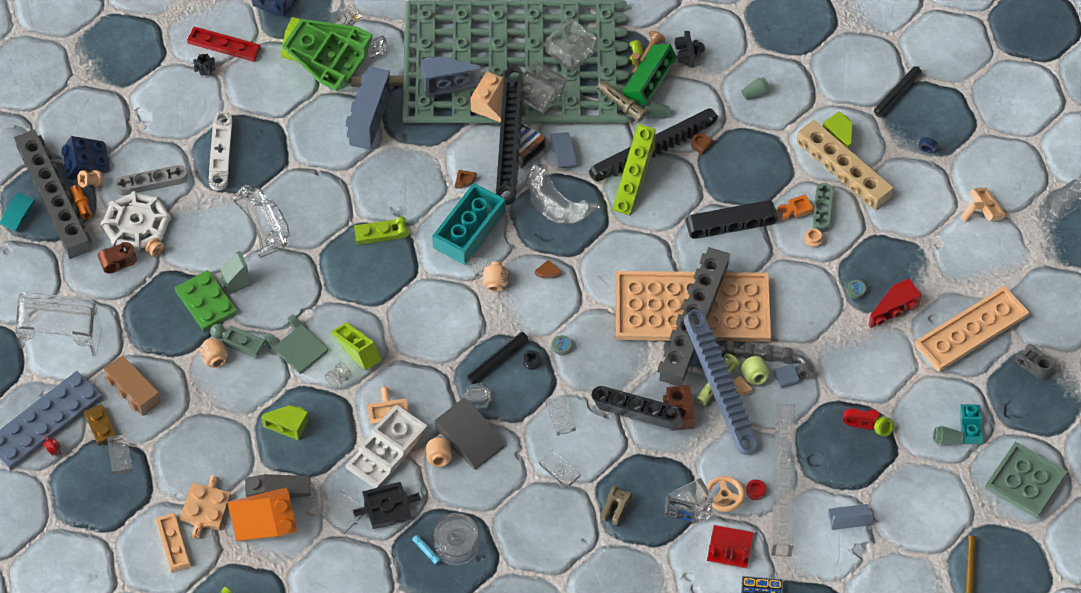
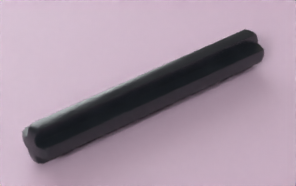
(897, 91)
(496, 358)

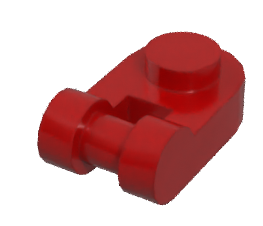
(860, 419)

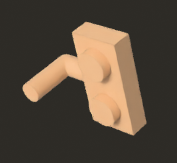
(986, 202)
(379, 410)

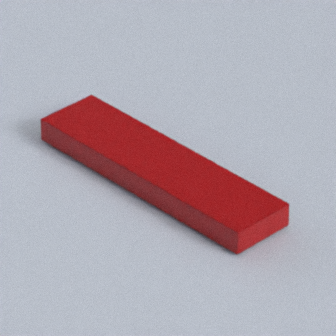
(224, 44)

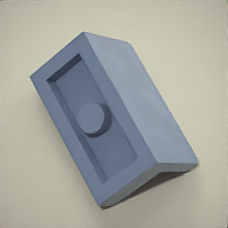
(850, 516)

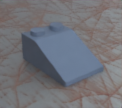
(448, 75)

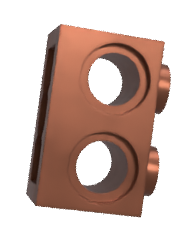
(684, 405)

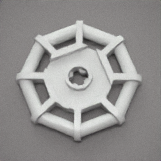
(135, 210)

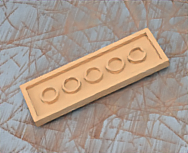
(971, 328)

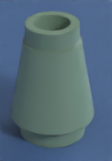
(757, 87)
(656, 110)
(946, 435)

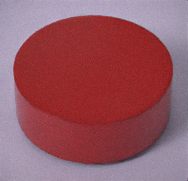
(756, 489)

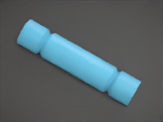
(426, 549)

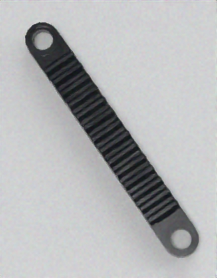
(510, 134)
(663, 140)

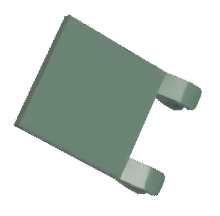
(299, 347)

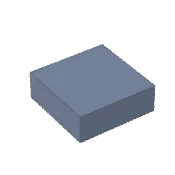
(786, 376)

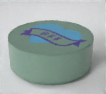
(856, 289)
(561, 345)

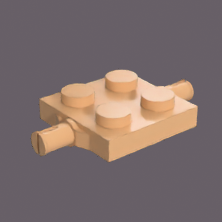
(205, 506)

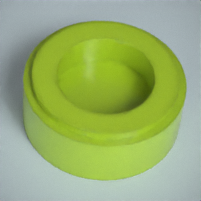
(884, 426)

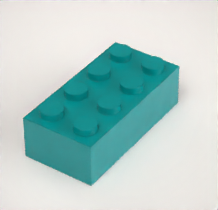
(468, 223)

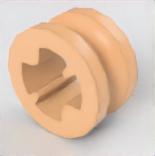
(154, 247)

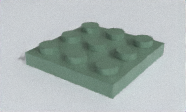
(1026, 479)

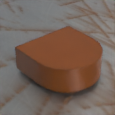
(701, 142)

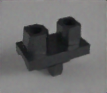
(690, 49)

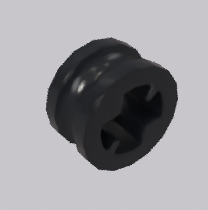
(532, 365)

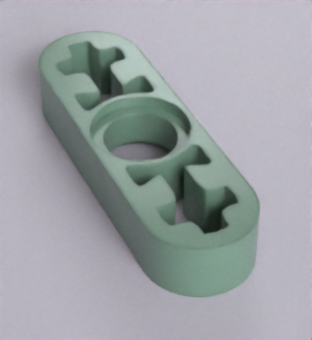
(822, 201)

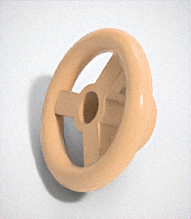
(723, 503)

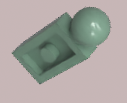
(238, 339)

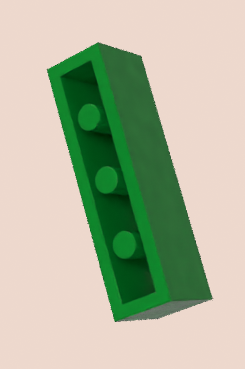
(650, 73)

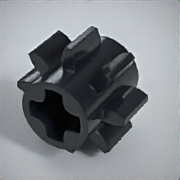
(204, 64)

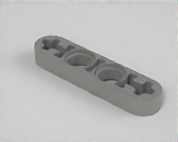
(151, 183)

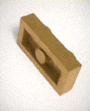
(99, 424)

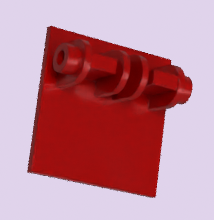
(730, 546)

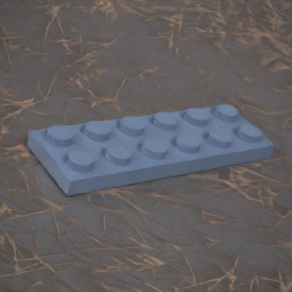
(46, 418)

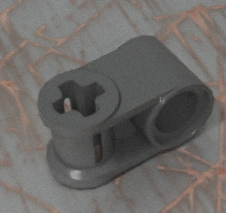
(1034, 360)

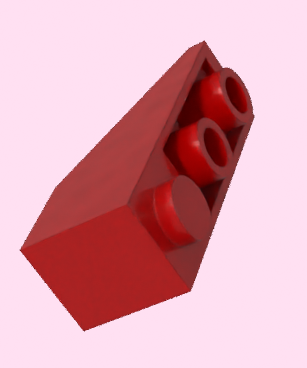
(899, 299)

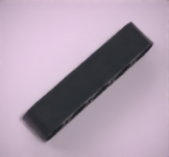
(731, 219)
(644, 413)

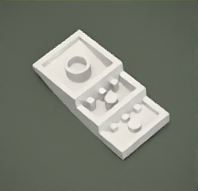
(386, 446)

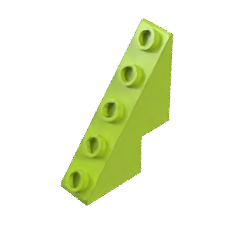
(635, 169)

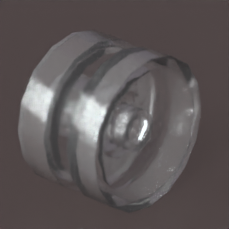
(456, 539)

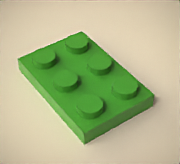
(205, 300)

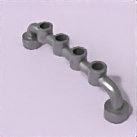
(805, 370)

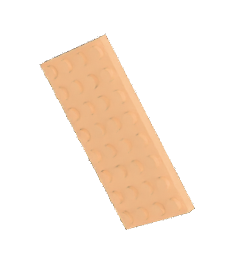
(653, 300)

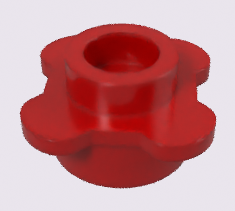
(52, 446)

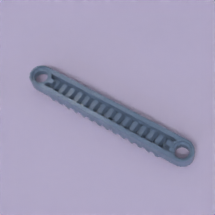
(720, 382)

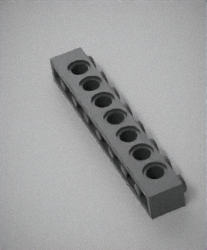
(47, 182)
(713, 259)

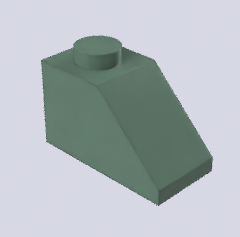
(235, 274)

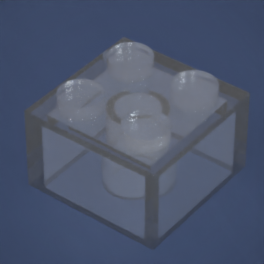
(571, 44)

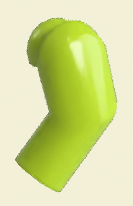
(636, 48)

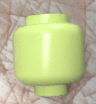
(755, 370)

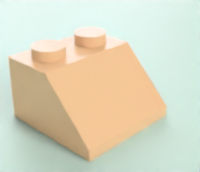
(488, 97)

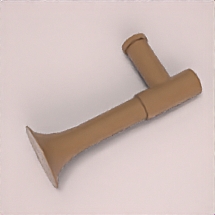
(656, 38)

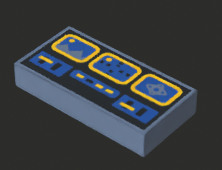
(761, 585)

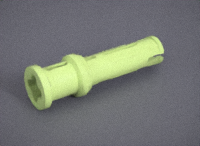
(706, 392)

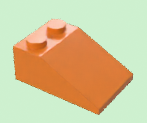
(262, 515)

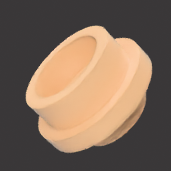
(813, 237)

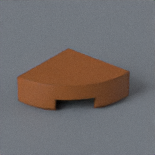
(465, 179)
(548, 270)

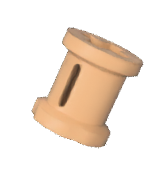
(89, 178)

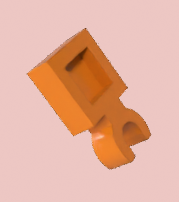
(798, 206)

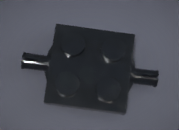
(386, 505)

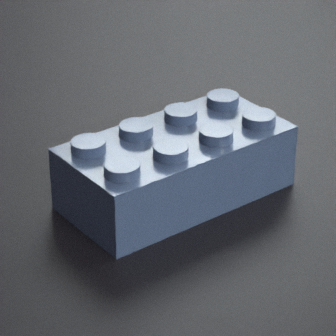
(369, 107)

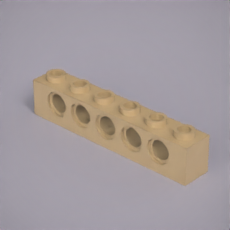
(854, 173)

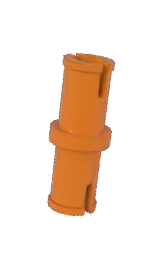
(81, 202)

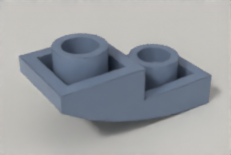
(563, 150)

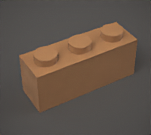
(131, 385)

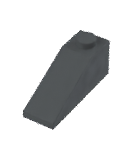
(296, 485)

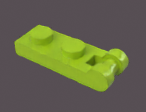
(381, 231)

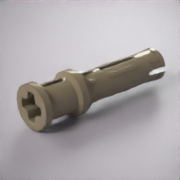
(630, 105)

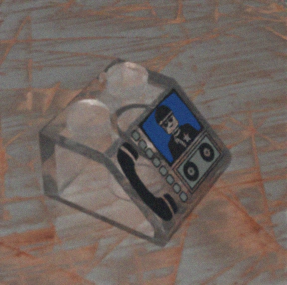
(689, 503)

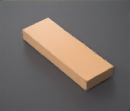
(173, 542)

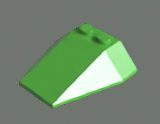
(328, 50)

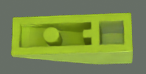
(357, 345)

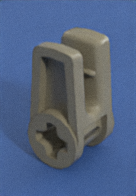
(616, 498)

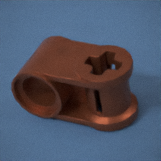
(116, 258)

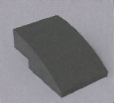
(469, 433)

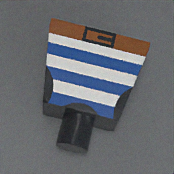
(530, 146)

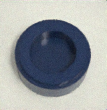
(928, 145)

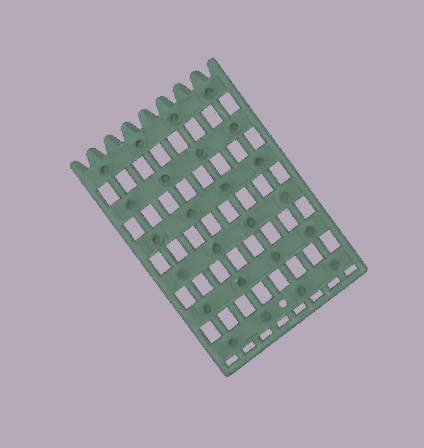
(606, 58)

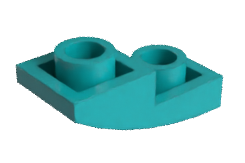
(16, 211)
(971, 423)

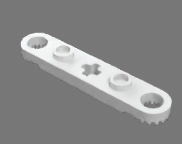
(220, 161)

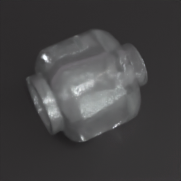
(478, 395)

